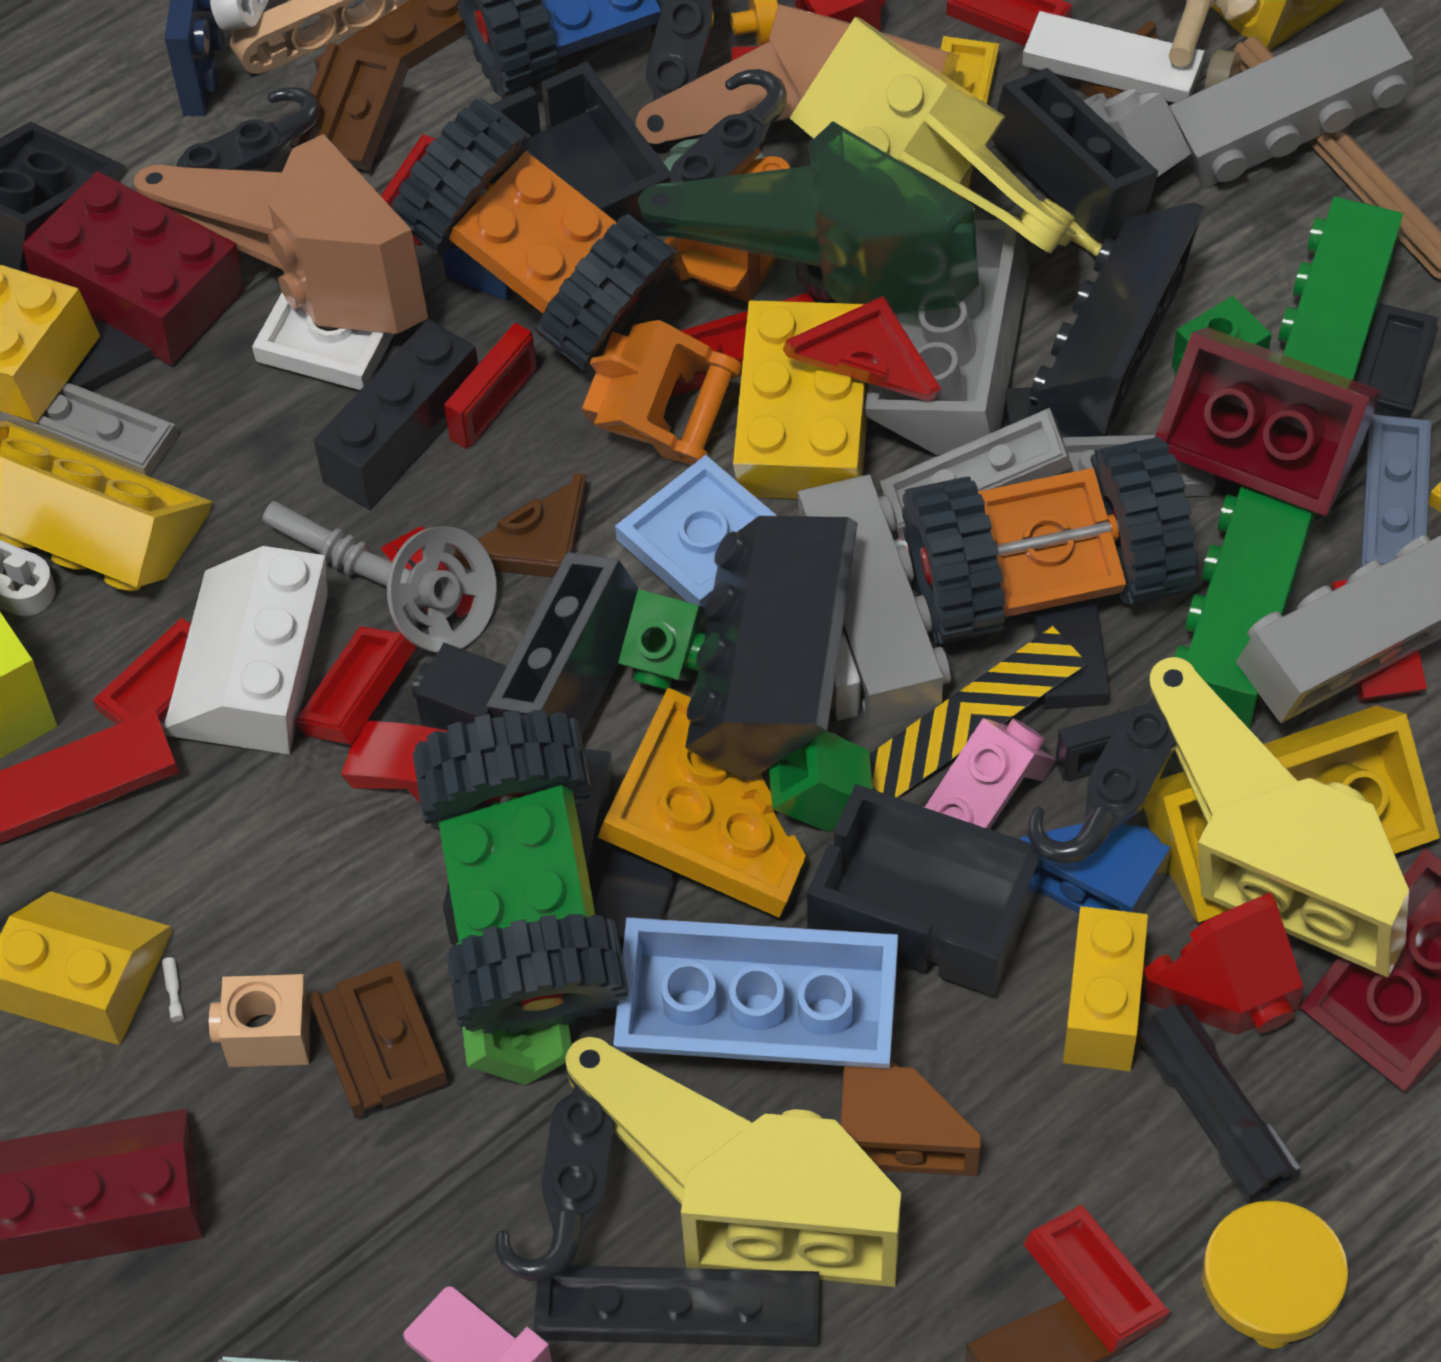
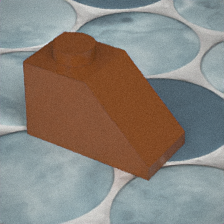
(906, 1123)

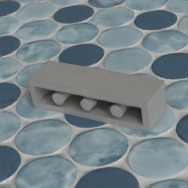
(1295, 98)
(882, 617)
(1346, 631)

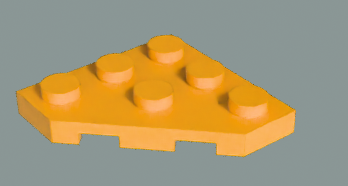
(702, 817)

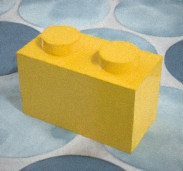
(1105, 988)

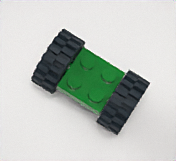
(518, 872)

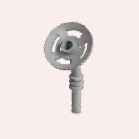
(421, 586)

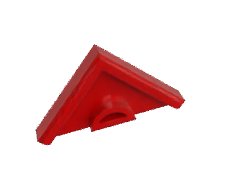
(867, 347)

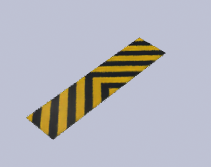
(992, 696)

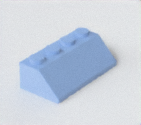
(758, 993)

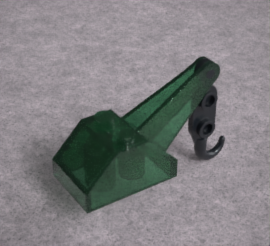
(850, 212)

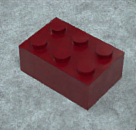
(138, 265)

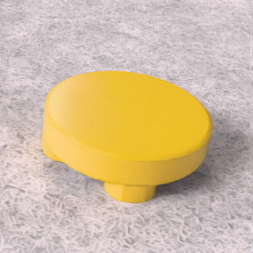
(1275, 1272)

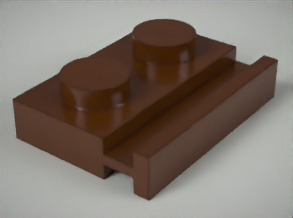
(355, 101)
(377, 1038)

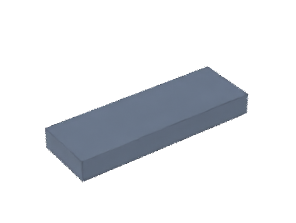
(1394, 486)

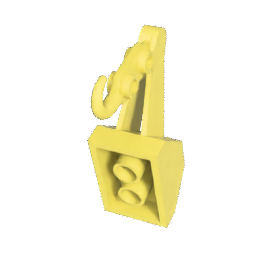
(927, 125)

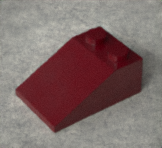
(1395, 1017)

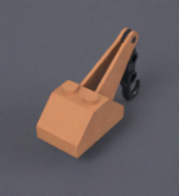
(796, 53)
(317, 220)

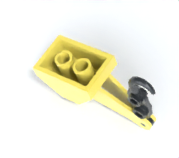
(1264, 830)
(750, 1193)

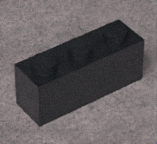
(1073, 153)
(394, 415)
(570, 641)

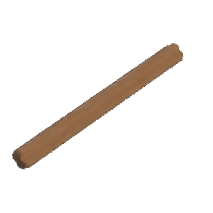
(1365, 177)

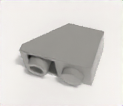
(1145, 124)

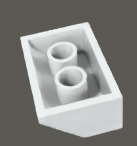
(250, 650)

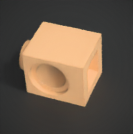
(280, 1041)

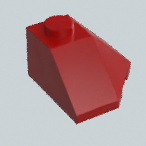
(1232, 972)

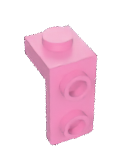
(990, 771)
(460, 1332)

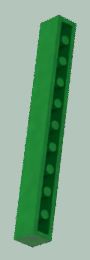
(1265, 534)

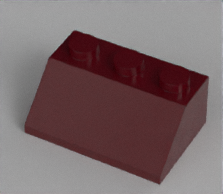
(1265, 419)
(97, 1191)

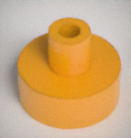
(756, 20)

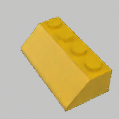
(92, 510)
(1361, 750)

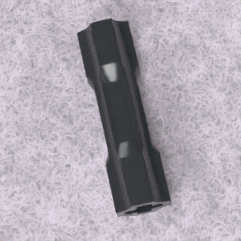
(1245, 1144)

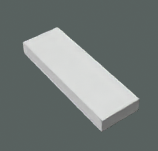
(1109, 57)

